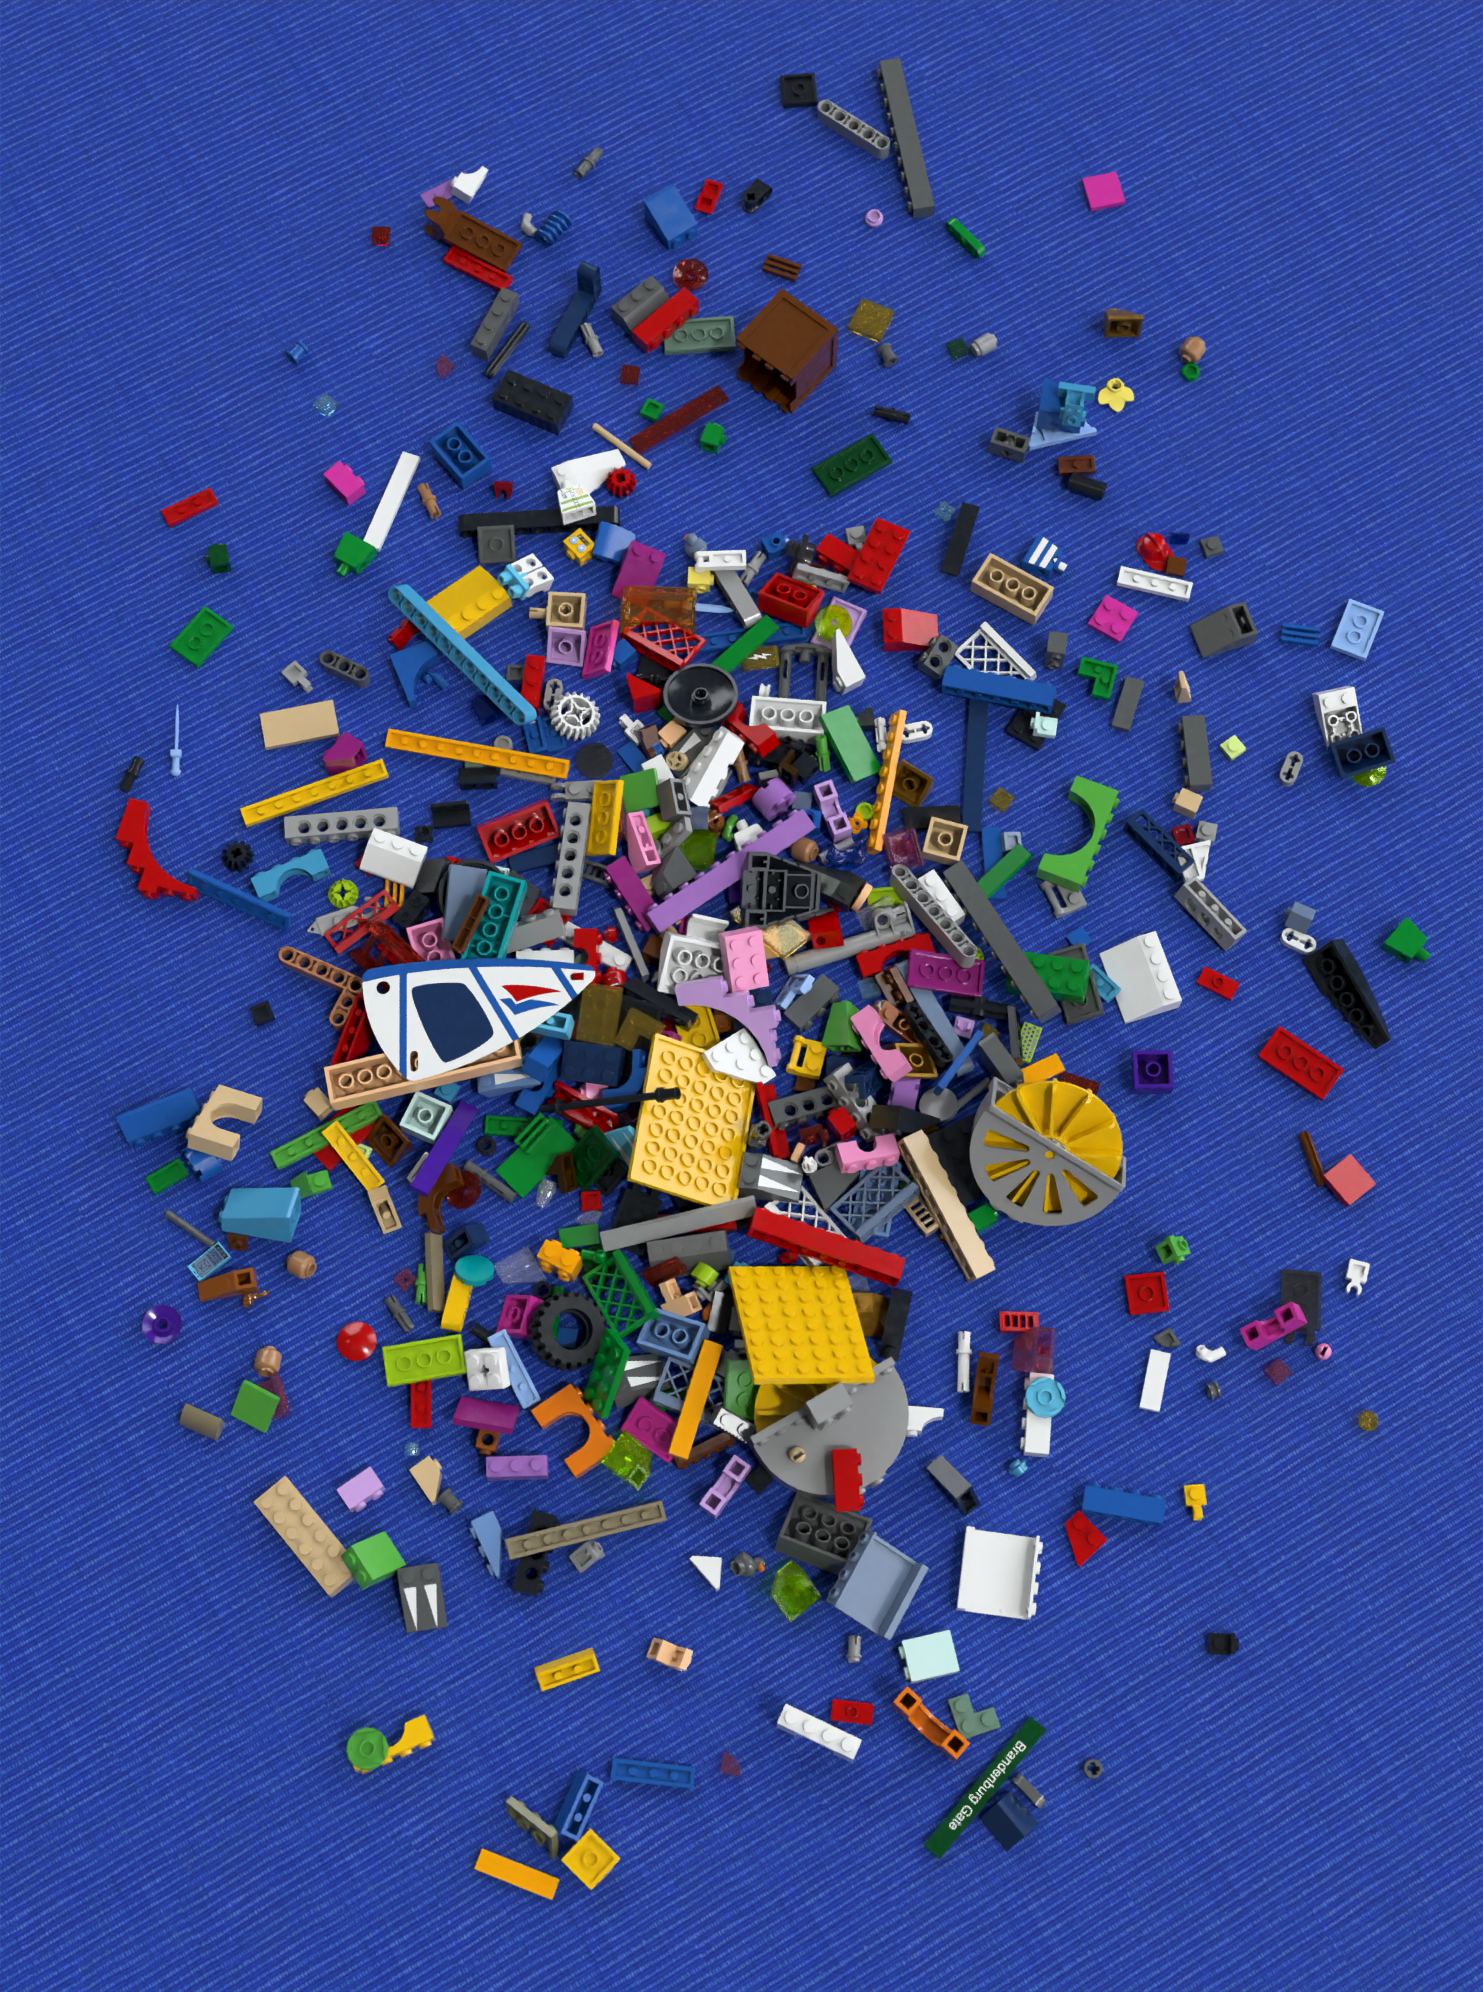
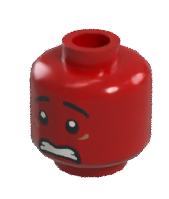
(614, 977)

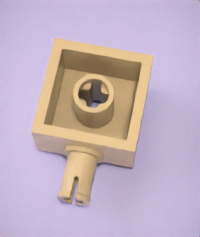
(563, 611)

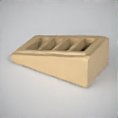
(1182, 688)
(925, 1231)

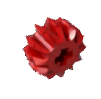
(626, 479)

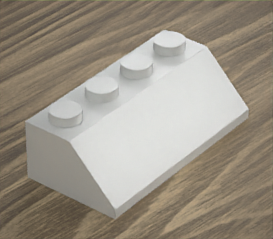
(789, 717)

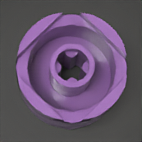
(774, 799)
(904, 1092)

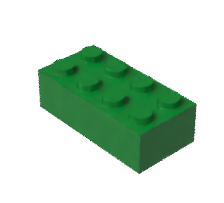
(1062, 976)

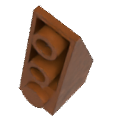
(895, 1022)
(229, 1285)

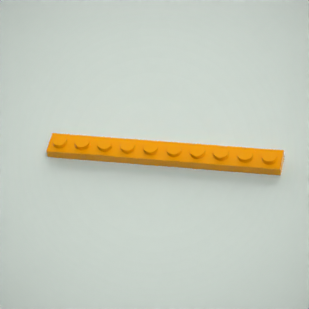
(477, 754)

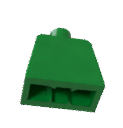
(353, 555)
(1407, 943)

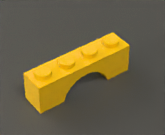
(416, 1734)

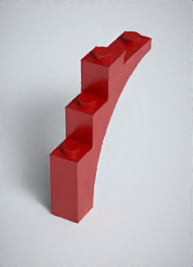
(154, 880)

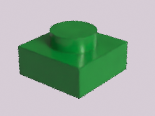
(652, 410)

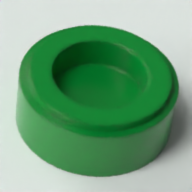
(1190, 372)

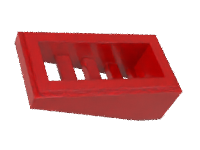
(1012, 1314)

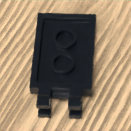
(636, 1208)

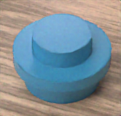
(1018, 1467)

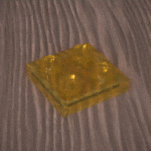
(871, 320)

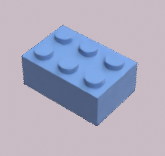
(673, 1337)

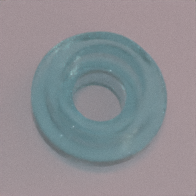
(412, 1449)

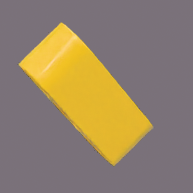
(456, 1305)

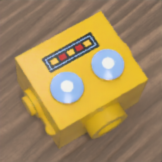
(579, 547)

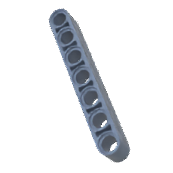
(937, 1017)

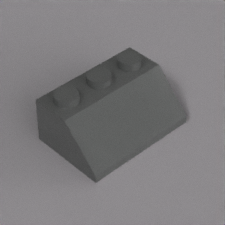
(639, 304)

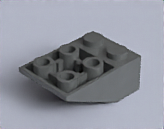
(1224, 630)

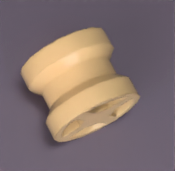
(673, 759)

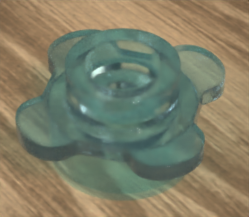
(945, 516)

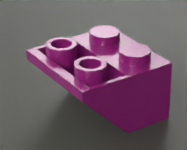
(344, 755)

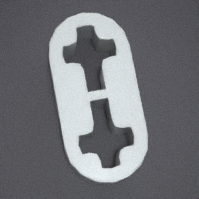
(916, 733)
(1295, 944)

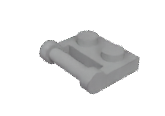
(1072, 900)

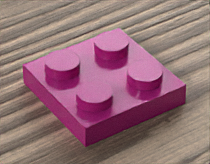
(1112, 619)

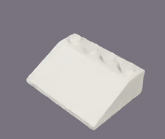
(687, 959)
(1143, 976)

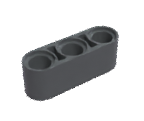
(340, 662)

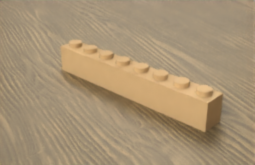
(945, 1206)

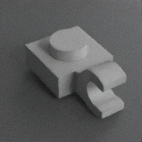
(856, 537)
(296, 674)

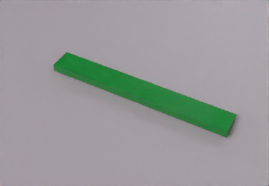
(739, 650)

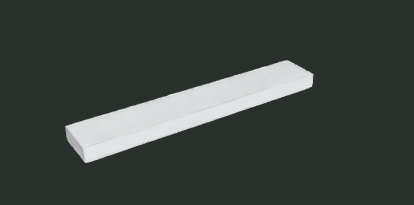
(391, 500)

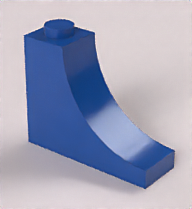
(412, 664)

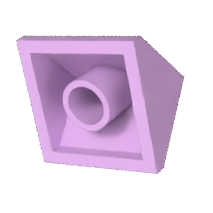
(566, 646)

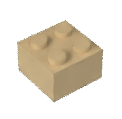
(944, 841)

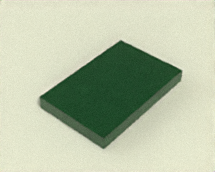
(592, 1157)

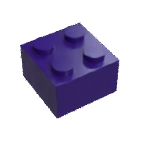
(1152, 1072)

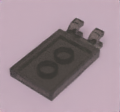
(1304, 1290)

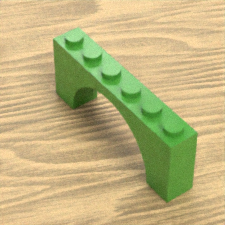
(1071, 869)

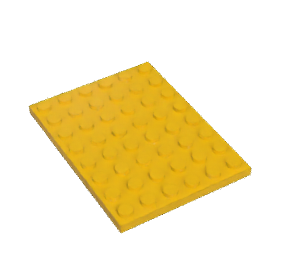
(693, 1142)
(800, 1325)

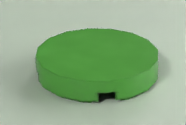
(367, 1748)

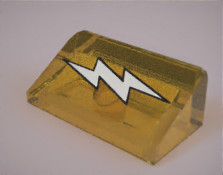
(762, 658)

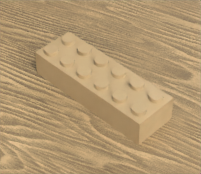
(306, 1535)

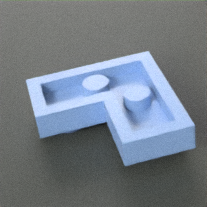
(795, 985)

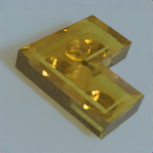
(635, 1025)

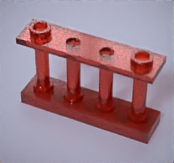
(392, 942)

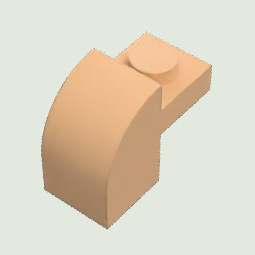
(677, 1303)
(669, 1654)

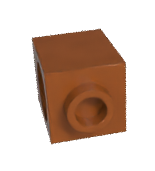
(490, 1449)

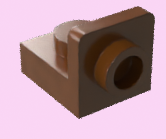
(237, 1241)

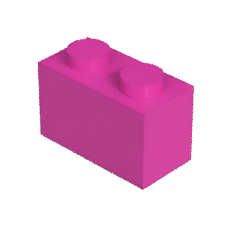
(344, 483)

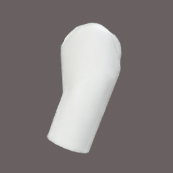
(1208, 1355)

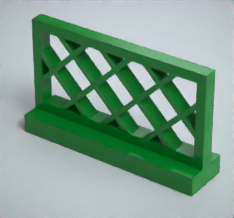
(636, 1289)

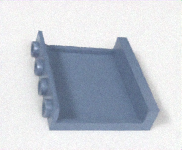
(876, 1585)

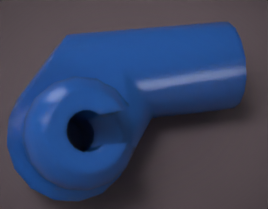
(435, 677)

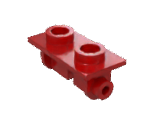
(402, 636)

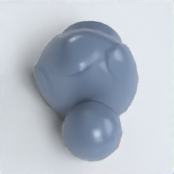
(694, 544)

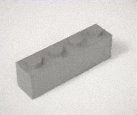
(537, 930)

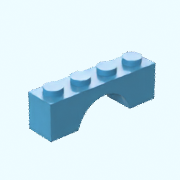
(311, 865)

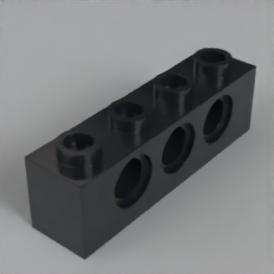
(522, 1584)

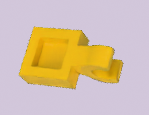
(1195, 1498)

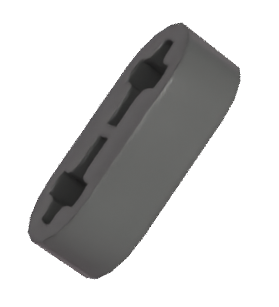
(1029, 1791)

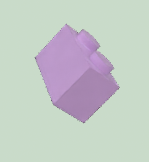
(361, 1490)

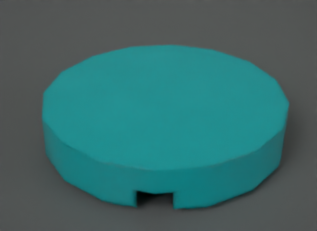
(474, 1270)

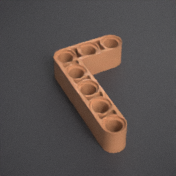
(327, 979)

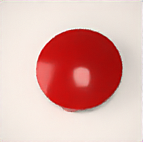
(357, 1341)

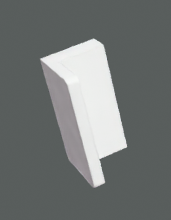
(705, 927)

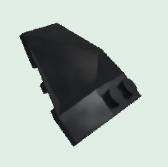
(776, 890)

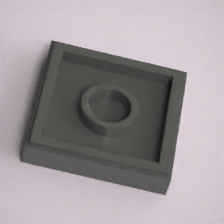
(496, 544)

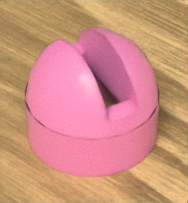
(1318, 1350)

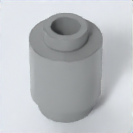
(983, 344)

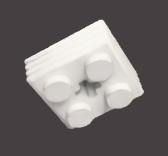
(491, 1358)

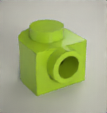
(704, 1275)

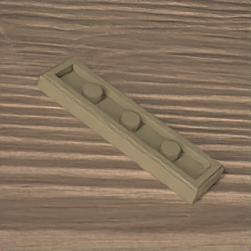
(434, 1272)

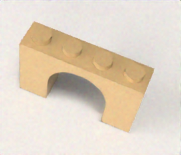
(222, 1103)

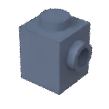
(1299, 917)

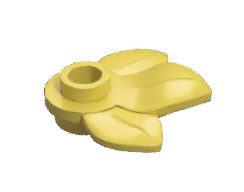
(1115, 397)

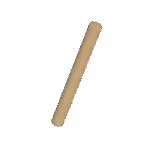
(619, 444)

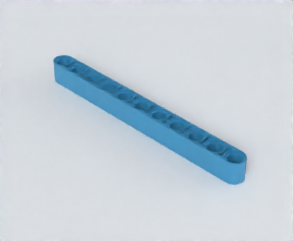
(462, 654)

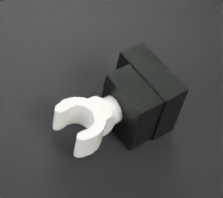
(866, 720)

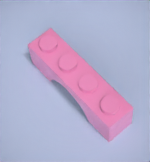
(870, 1025)

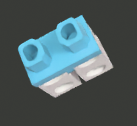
(525, 579)

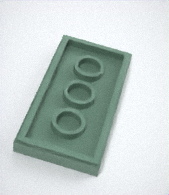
(702, 336)

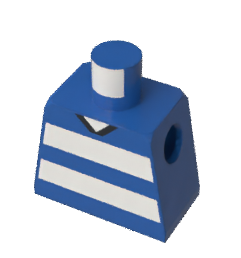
(1043, 558)

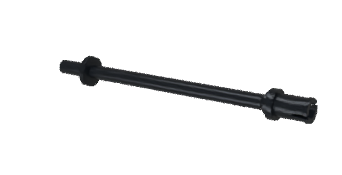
(660, 1095)

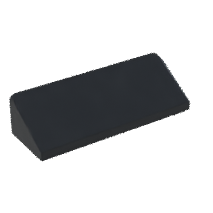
(920, 816)

